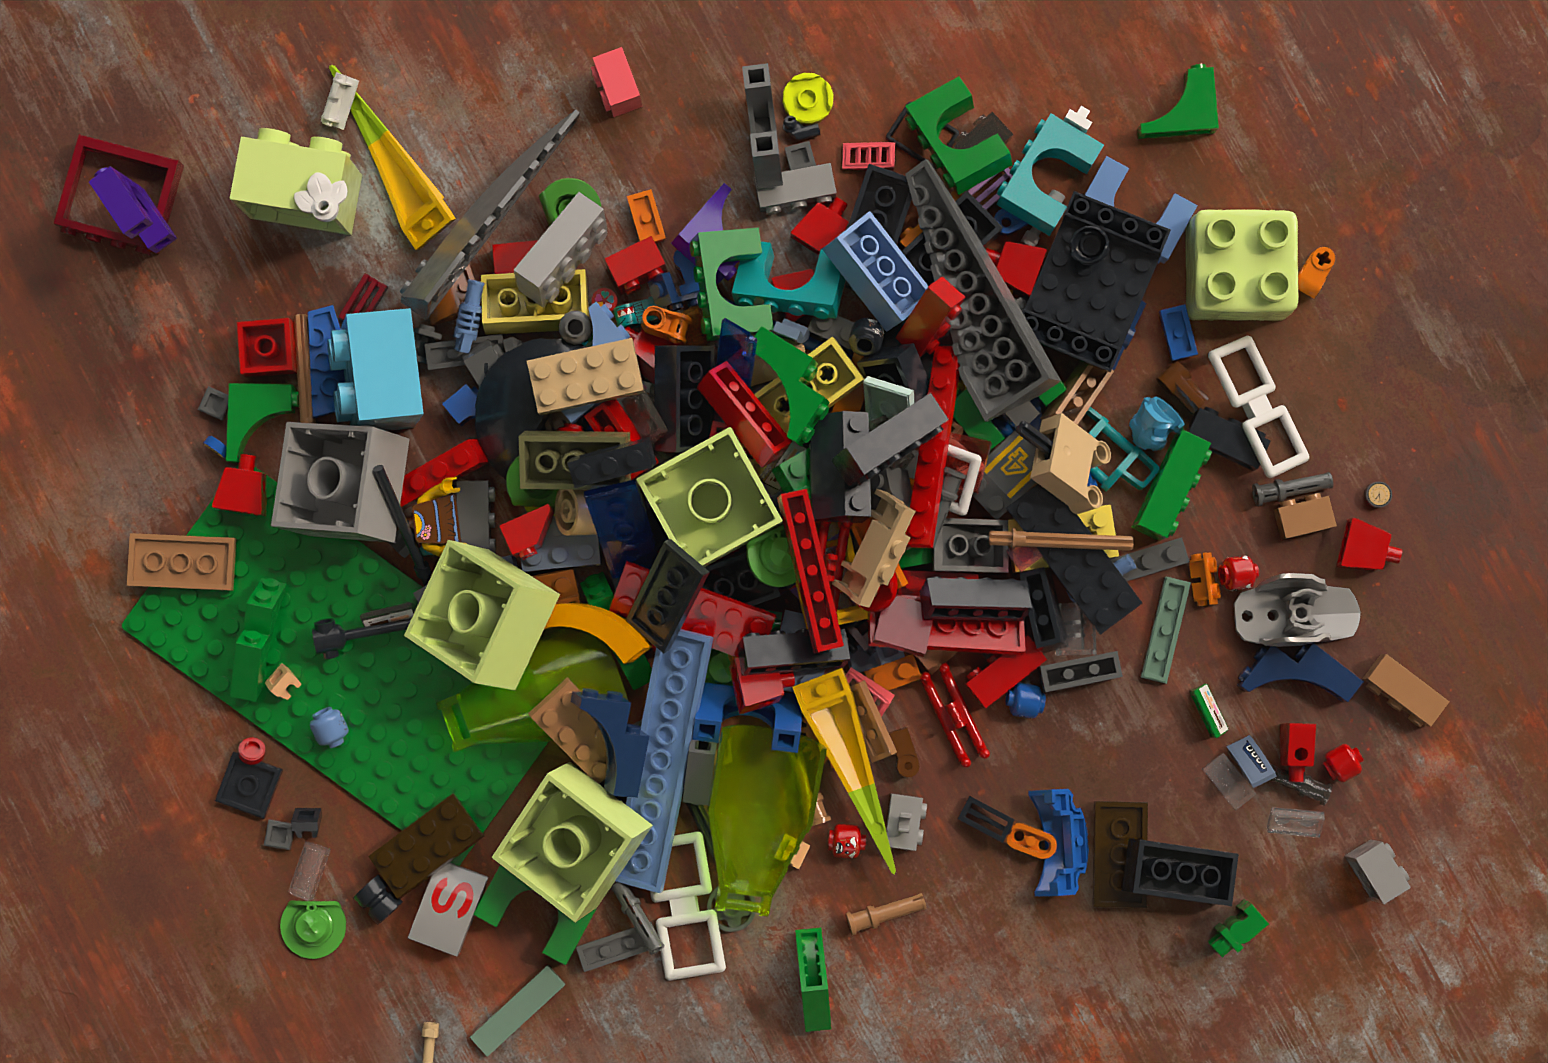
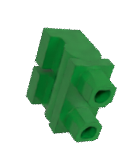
(1238, 929)

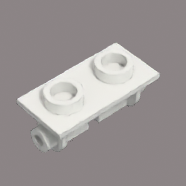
(339, 101)

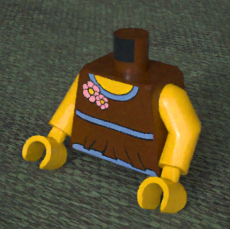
(436, 517)

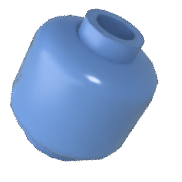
(329, 727)

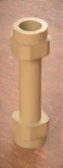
(430, 1032)

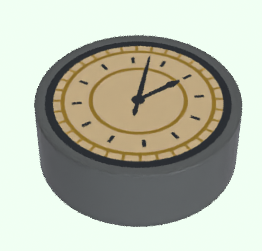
(1378, 494)

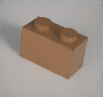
(1304, 517)

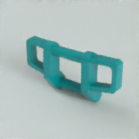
(1132, 451)

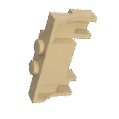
(879, 550)

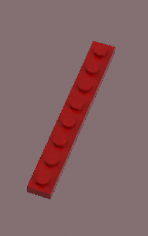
(933, 454)

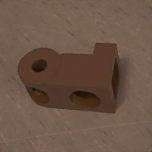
(907, 760)

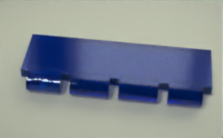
(738, 349)

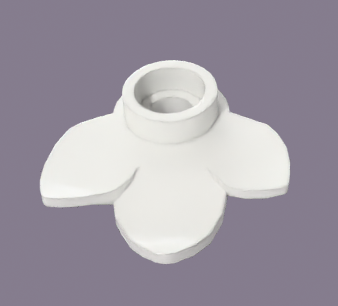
(320, 194)

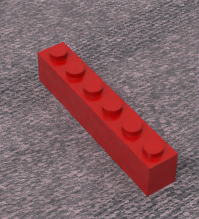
(810, 571)

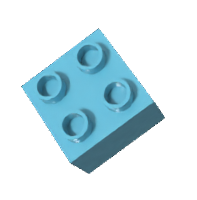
(378, 370)

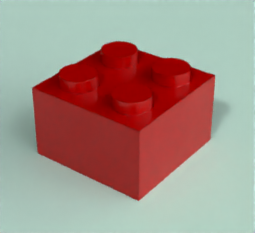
(636, 265)
(267, 347)

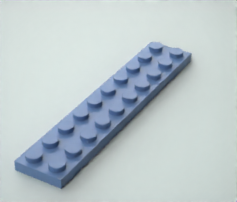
(669, 721)

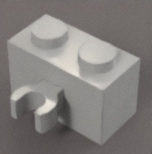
(904, 821)

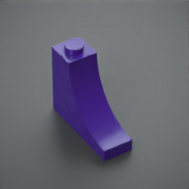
(707, 220)

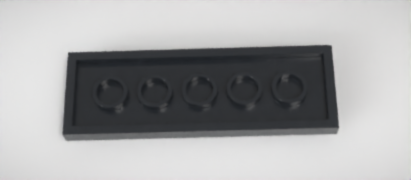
(1084, 573)

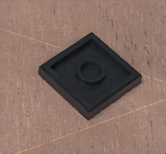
(249, 786)

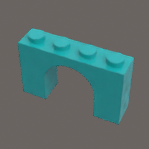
(1053, 140)
(816, 298)

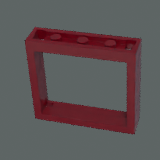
(84, 143)

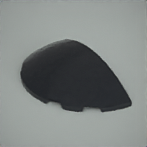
(507, 401)

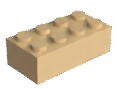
(585, 376)

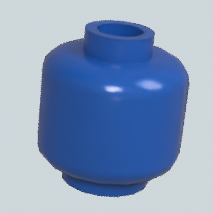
(1025, 700)

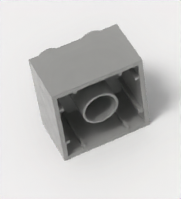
(330, 481)

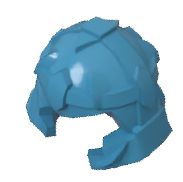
(1154, 423)

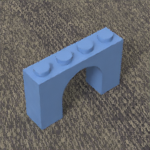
(1174, 216)

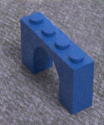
(720, 703)

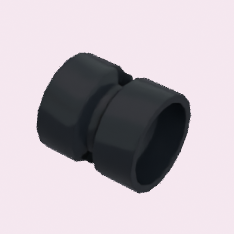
(377, 899)

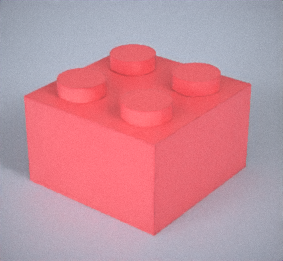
(617, 81)

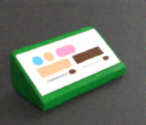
(1209, 711)

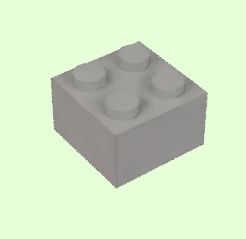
(1378, 871)

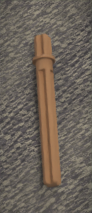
(303, 367)
(1059, 540)

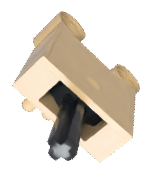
(1065, 459)

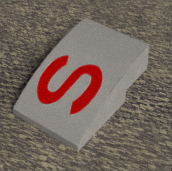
(448, 908)

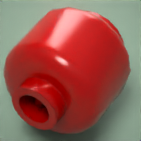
(1343, 763)

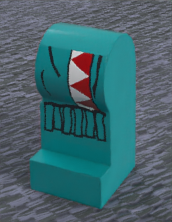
(631, 313)

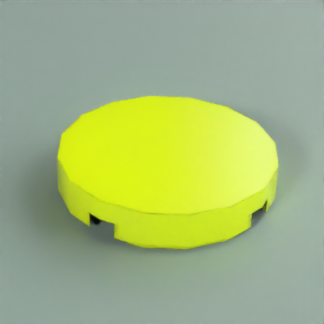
(808, 98)

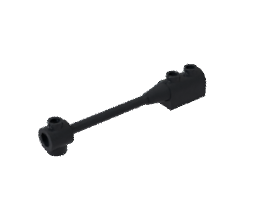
(332, 637)

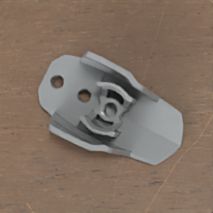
(1303, 611)

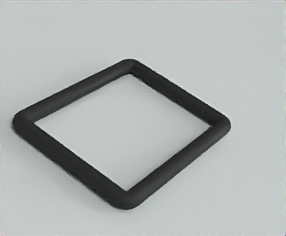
(906, 149)

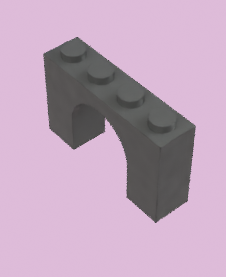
(762, 126)

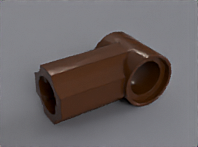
(1178, 382)

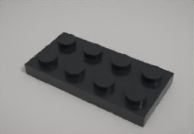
(667, 595)

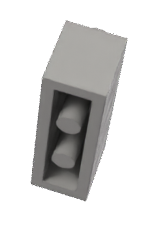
(798, 189)

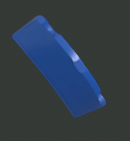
(1069, 828)

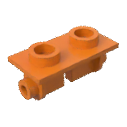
(1207, 588)

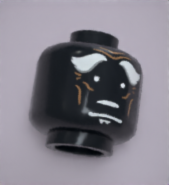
(866, 337)

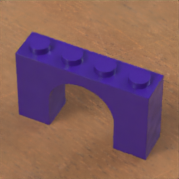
(132, 208)

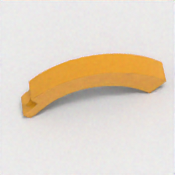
(603, 624)

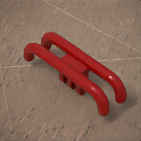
(833, 562)
(954, 715)

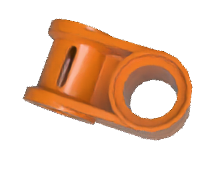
(1312, 275)
(668, 324)

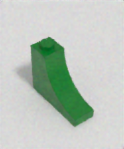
(1194, 112)
(251, 407)
(813, 979)

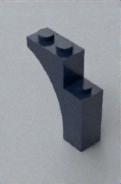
(1311, 666)
(624, 742)

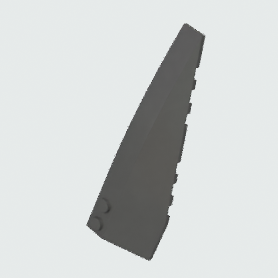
(478, 223)
(990, 336)

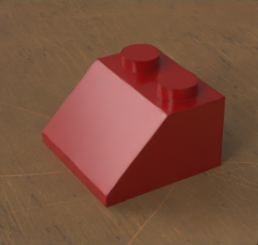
(528, 532)

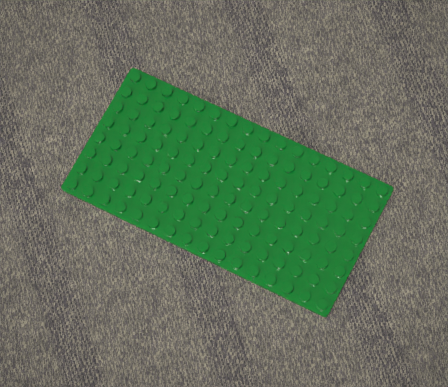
(383, 684)

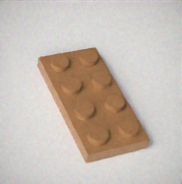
(181, 561)
(572, 730)

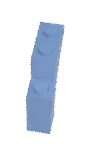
(603, 332)

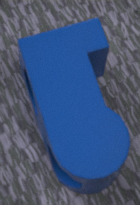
(686, 267)

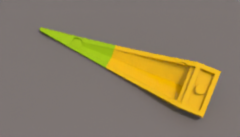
(412, 194)
(835, 722)

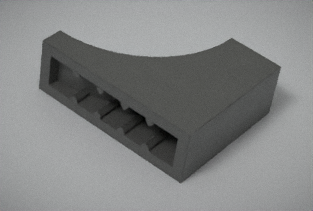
(699, 772)

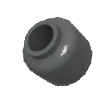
(576, 327)

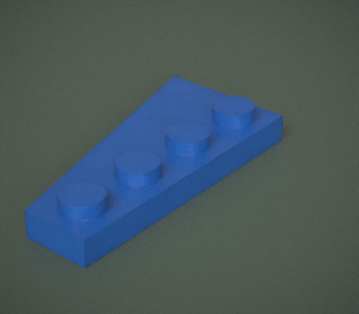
(322, 378)

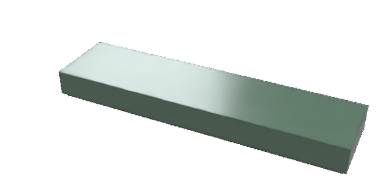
(1165, 629)
(517, 1010)

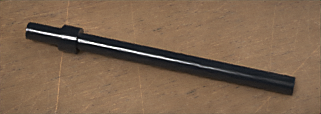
(421, 567)

